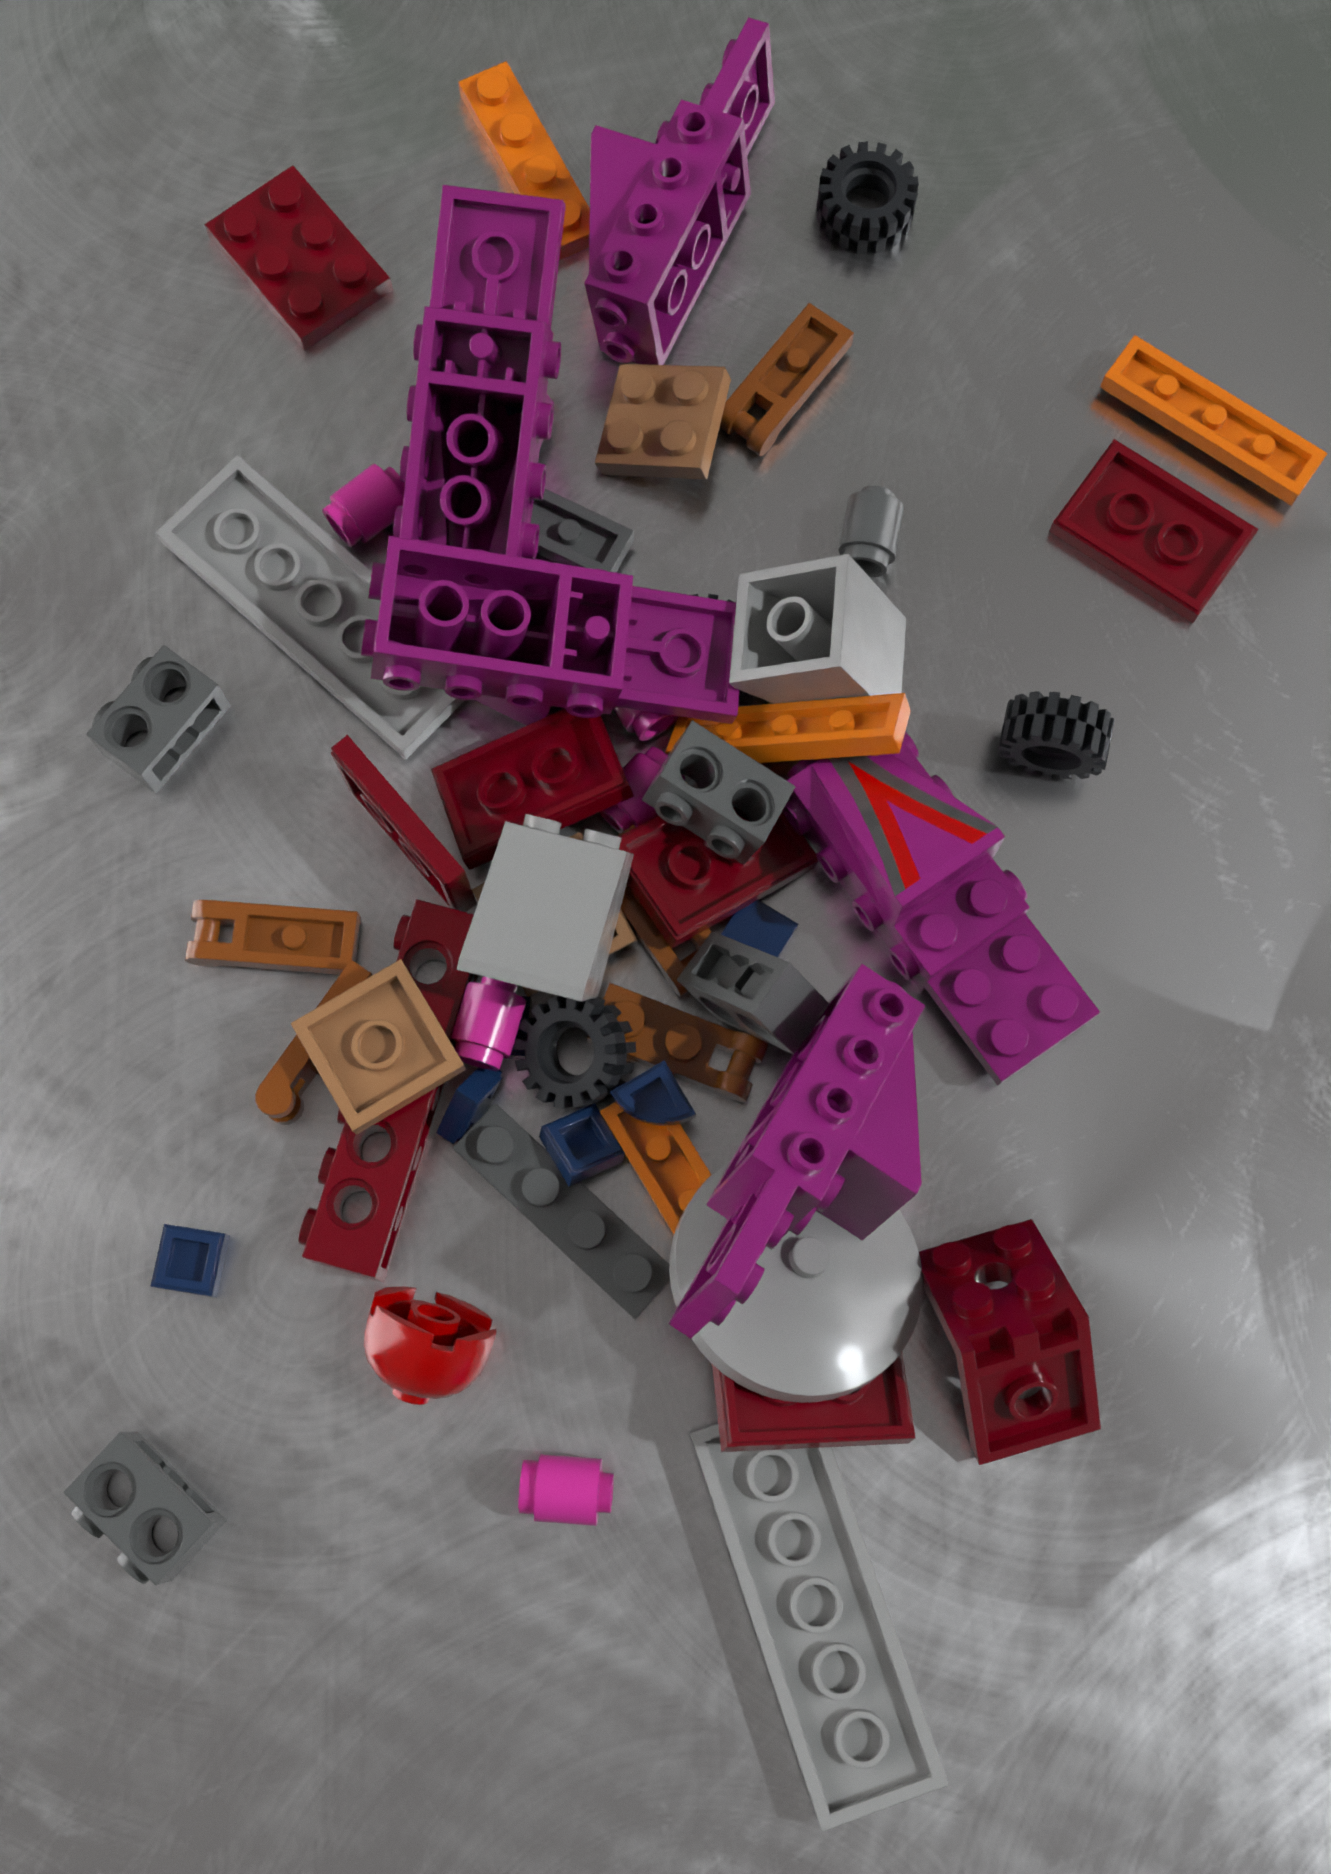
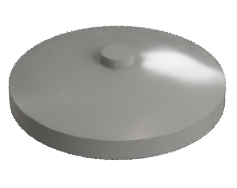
(822, 1312)

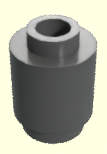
(872, 529)

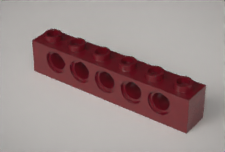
(369, 1245)

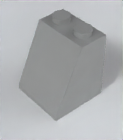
(816, 633)
(548, 909)

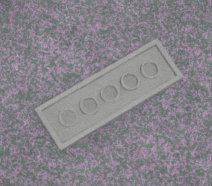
(300, 594)
(822, 1628)

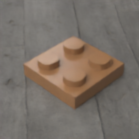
(663, 421)
(378, 1046)

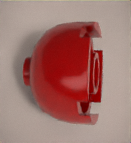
(426, 1346)

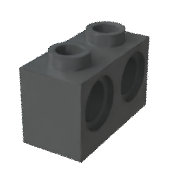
(171, 726)
(724, 781)
(753, 991)
(154, 1493)

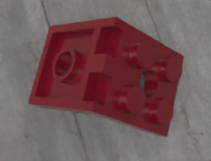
(1014, 1340)

